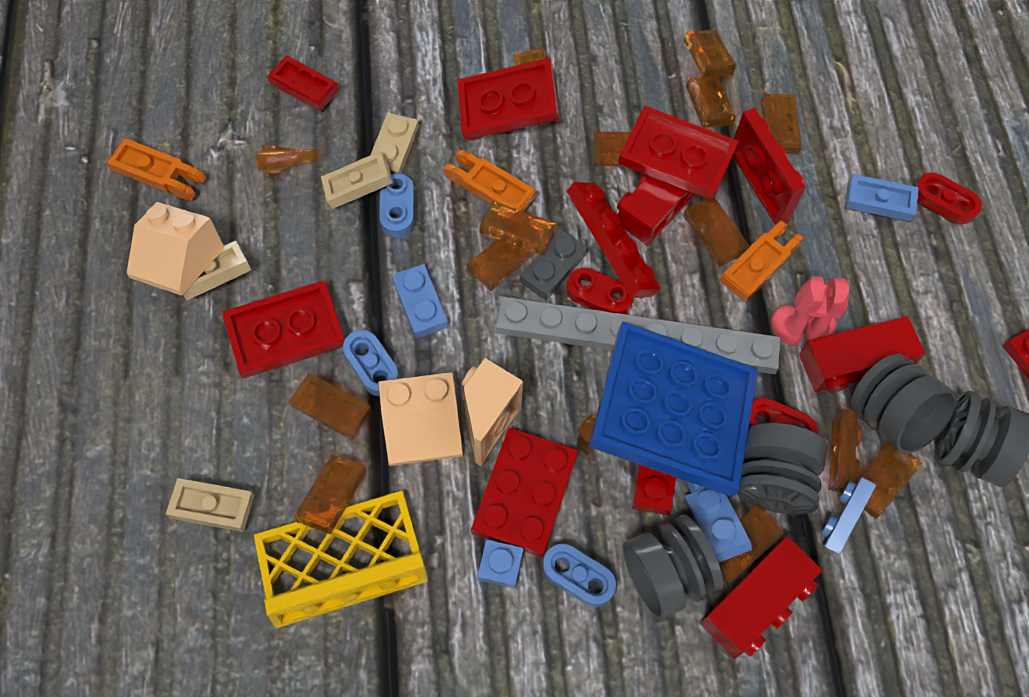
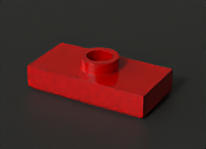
(303, 83)

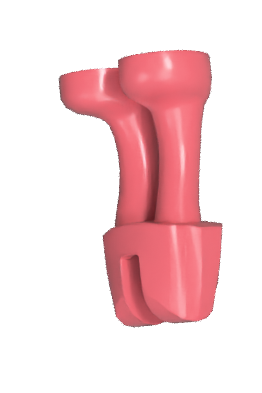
(814, 311)

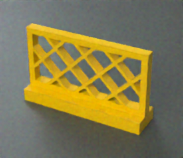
(344, 589)

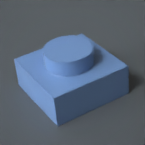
(500, 564)

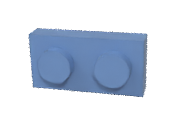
(882, 197)
(420, 301)
(855, 499)
(718, 523)

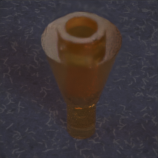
(277, 159)

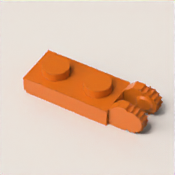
(154, 168)
(489, 181)
(759, 262)

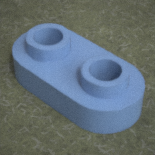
(397, 202)
(371, 365)
(580, 573)

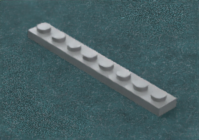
(600, 329)

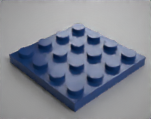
(675, 409)

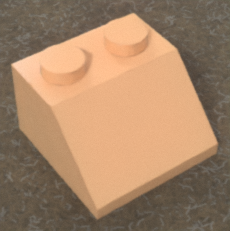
(172, 248)
(491, 404)
(420, 419)

